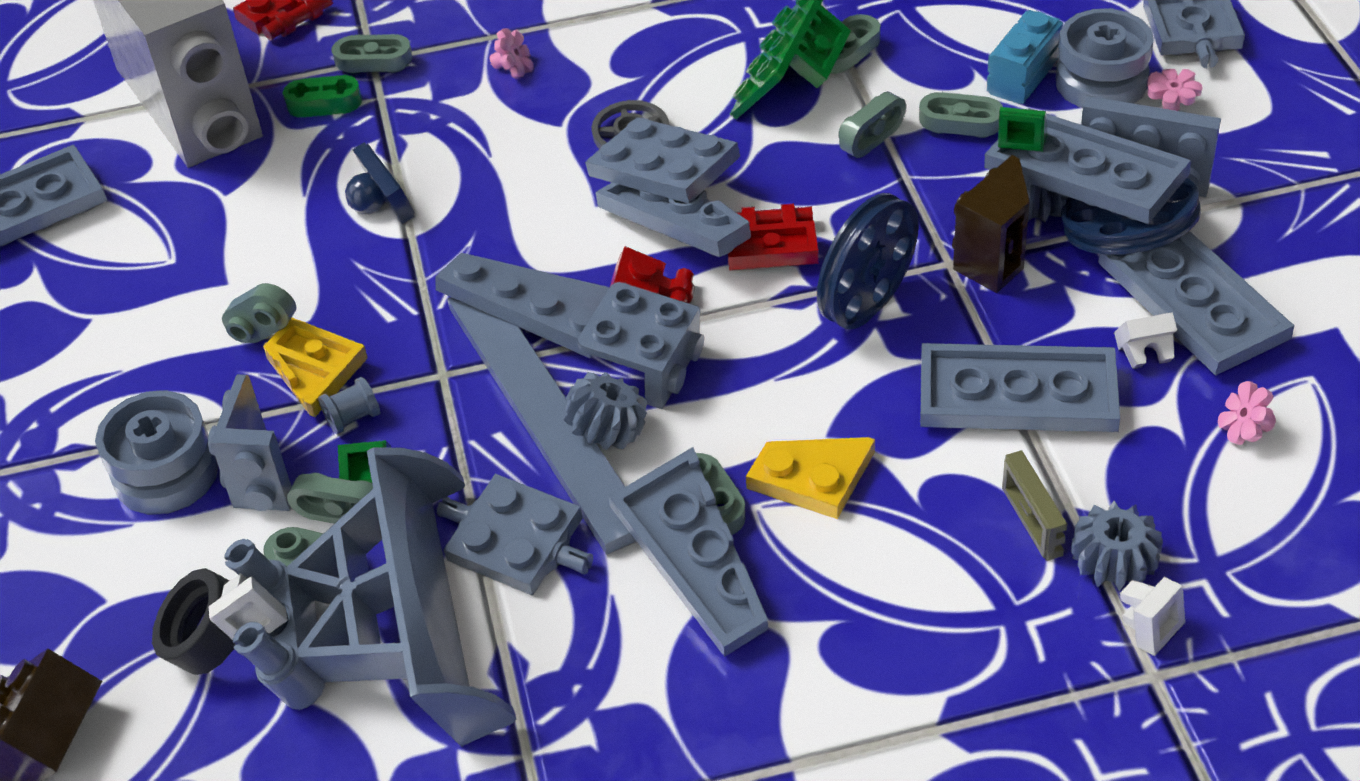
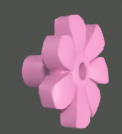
(511, 53)
(1174, 88)
(1247, 413)

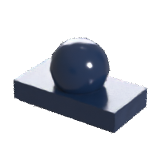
(370, 190)

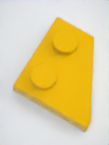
(313, 361)
(811, 472)

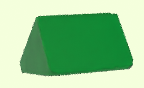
(1022, 129)
(354, 460)

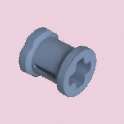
(349, 405)

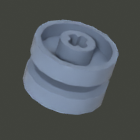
(1104, 56)
(156, 452)

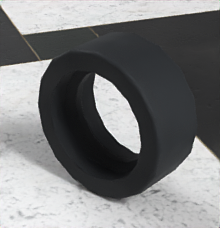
(176, 622)

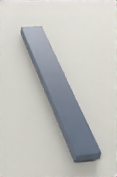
(541, 409)

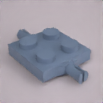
(1194, 27)
(514, 534)

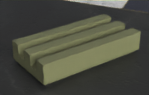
(1033, 505)

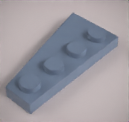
(700, 223)
(523, 296)
(686, 539)

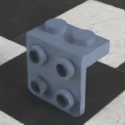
(646, 335)
(248, 452)

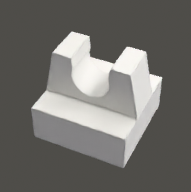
(1145, 332)
(244, 602)
(1154, 612)

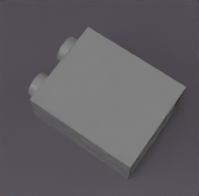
(183, 72)

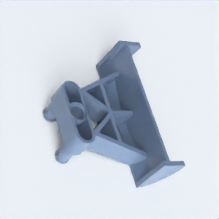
(346, 639)

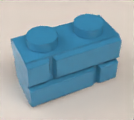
(1024, 57)

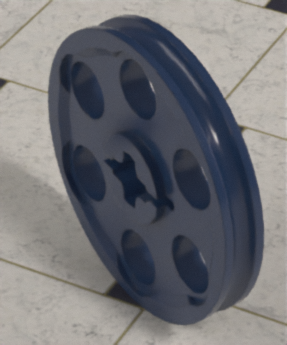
(1132, 236)
(867, 260)

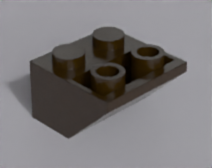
(992, 227)
(41, 714)

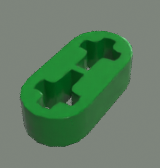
(322, 96)

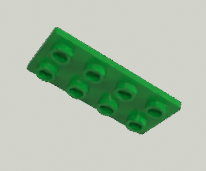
(805, 39)

